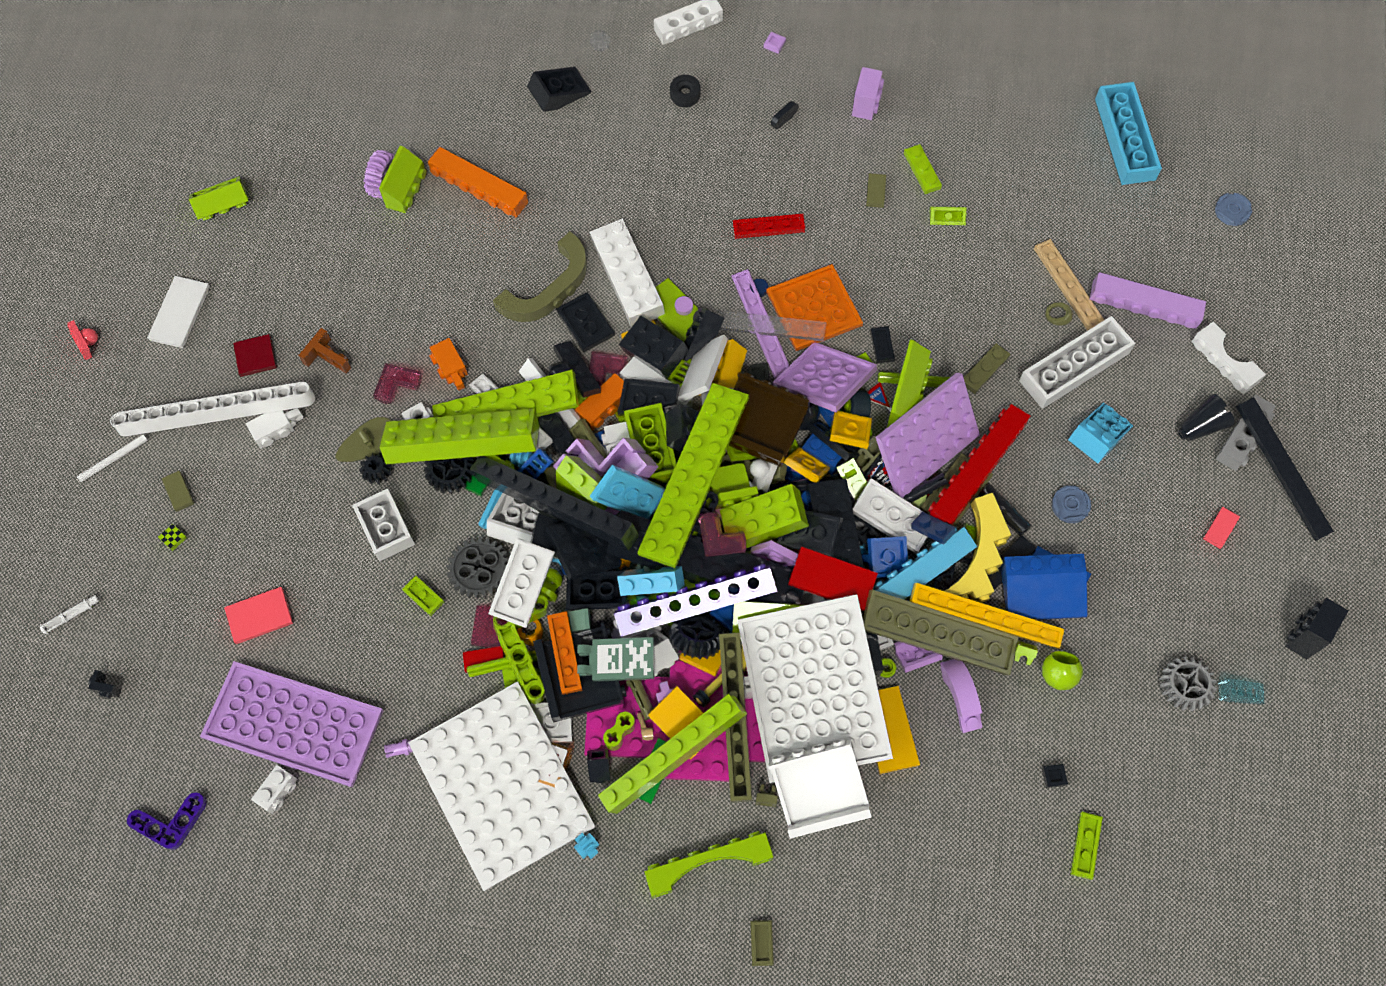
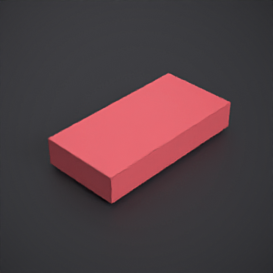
(1221, 527)

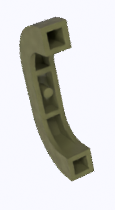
(553, 296)

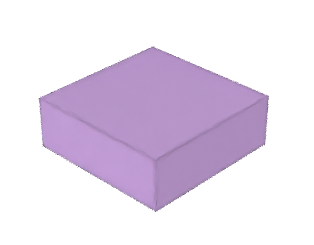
(774, 42)

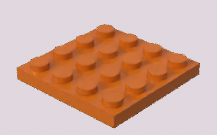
(816, 298)

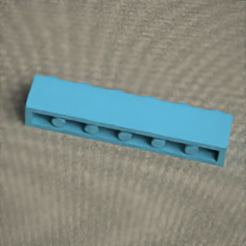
(927, 565)

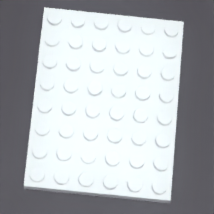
(814, 680)
(487, 784)

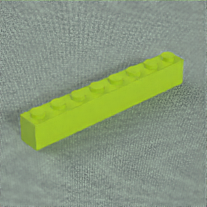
(672, 754)

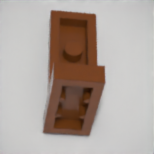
(318, 347)

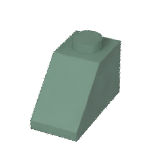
(580, 620)

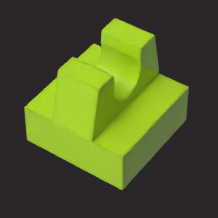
(1027, 650)

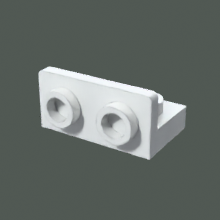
(274, 789)

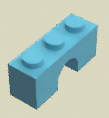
(660, 581)

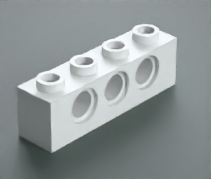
(688, 20)

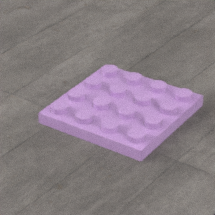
(826, 376)

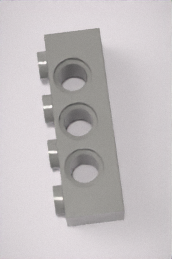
(1230, 454)

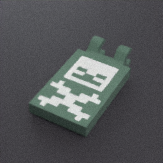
(618, 659)

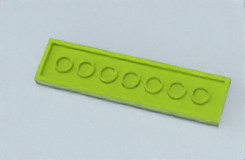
(543, 394)

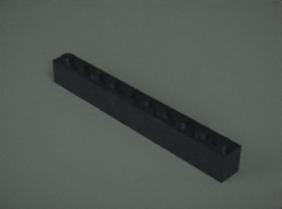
(555, 502)

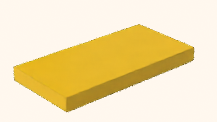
(898, 731)

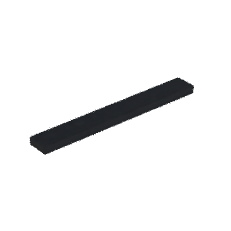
(1284, 469)

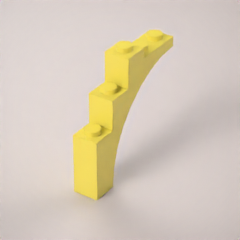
(990, 532)

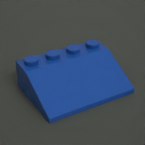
(1045, 586)

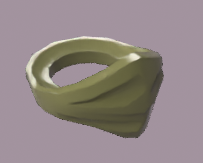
(1062, 320)

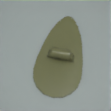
(363, 441)

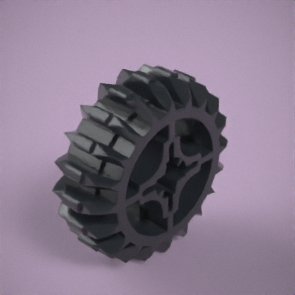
(448, 482)
(695, 636)

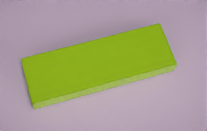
(1086, 845)

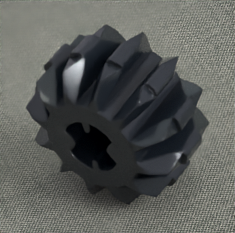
(369, 472)

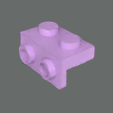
(913, 657)

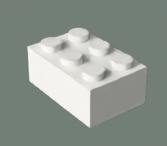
(383, 525)

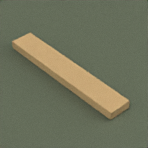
(1068, 284)

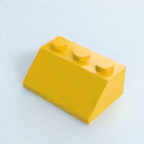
(730, 365)

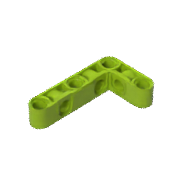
(513, 645)

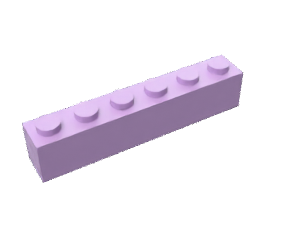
(1147, 300)

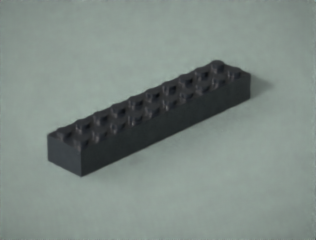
(834, 500)
(699, 568)

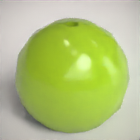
(1062, 670)

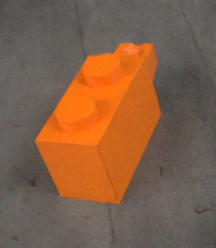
(449, 363)

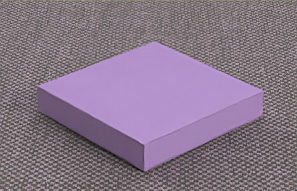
(775, 553)

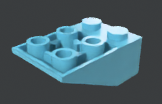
(1100, 432)

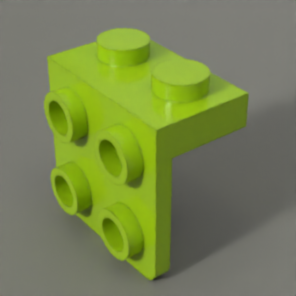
(732, 485)

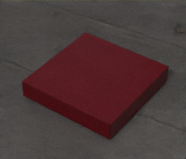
(254, 355)

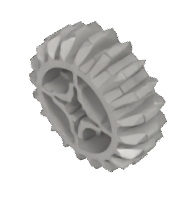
(1204, 690)

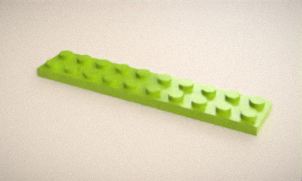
(693, 475)

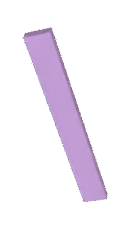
(753, 305)

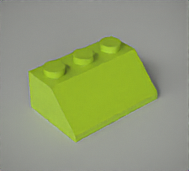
(402, 180)
(218, 198)
(578, 479)

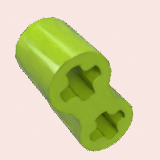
(619, 731)

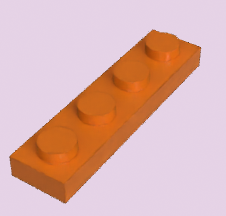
(564, 652)

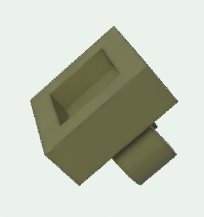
(766, 799)

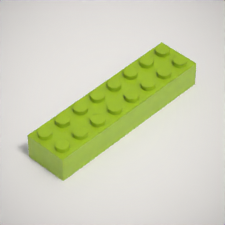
(460, 436)

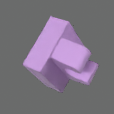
(664, 688)

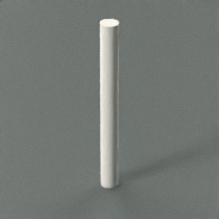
(112, 458)

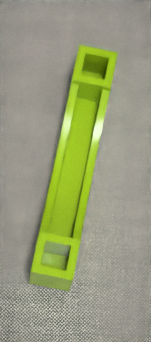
(753, 849)

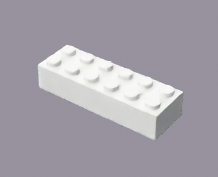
(627, 272)
(1076, 362)

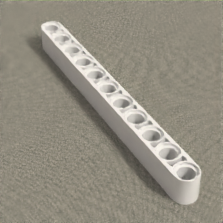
(213, 409)

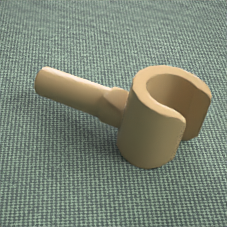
(647, 733)

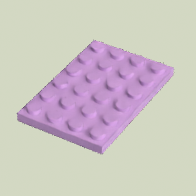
(928, 435)

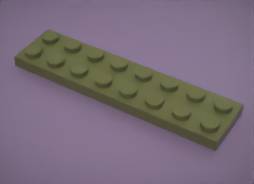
(939, 632)

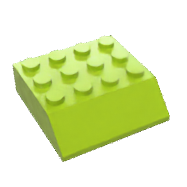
(911, 381)

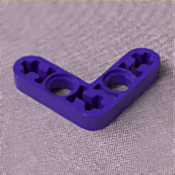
(173, 829)

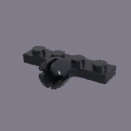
(572, 360)

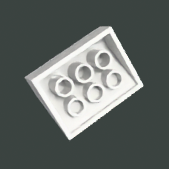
(511, 520)

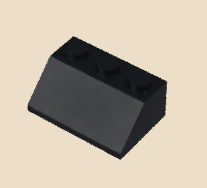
(594, 592)

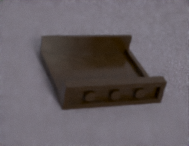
(768, 420)

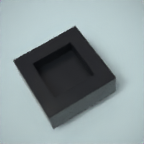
(1054, 776)

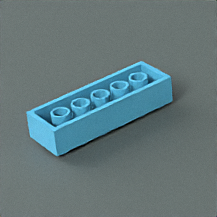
(1128, 133)

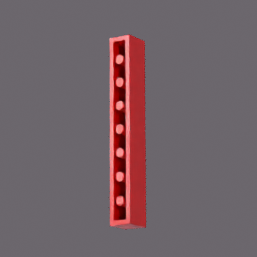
(980, 465)

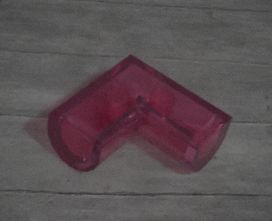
(605, 363)
(391, 378)
(717, 542)

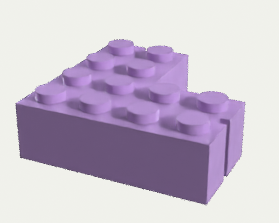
(626, 455)

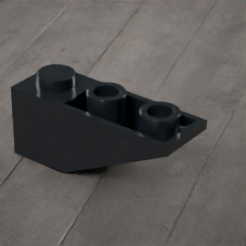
(702, 331)

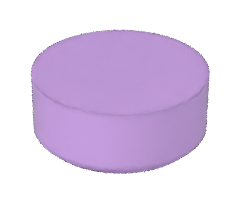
(683, 305)

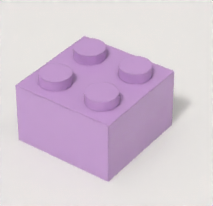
(868, 93)

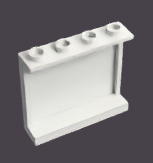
(820, 788)

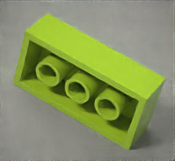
(649, 429)
(766, 515)

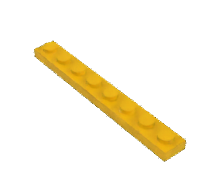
(987, 615)

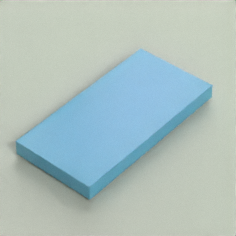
(628, 492)

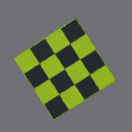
(172, 537)

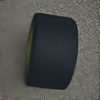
(858, 404)

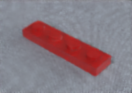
(768, 226)

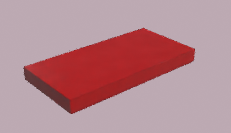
(831, 577)

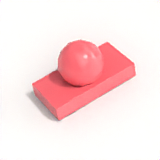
(83, 338)

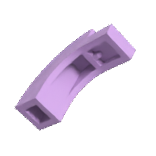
(964, 693)

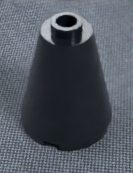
(1206, 419)

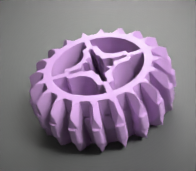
(375, 171)

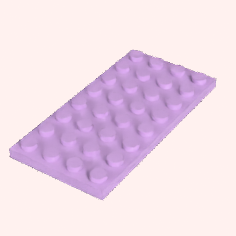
(292, 724)

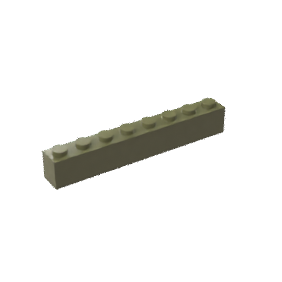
(737, 734)

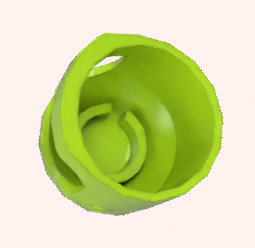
(551, 584)

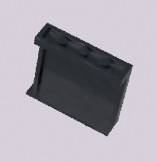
(594, 694)

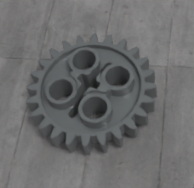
(472, 583)

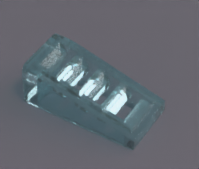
(1227, 691)

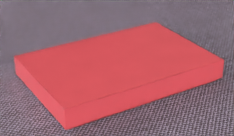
(258, 615)

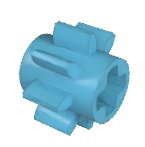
(586, 845)

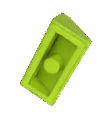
(947, 215)

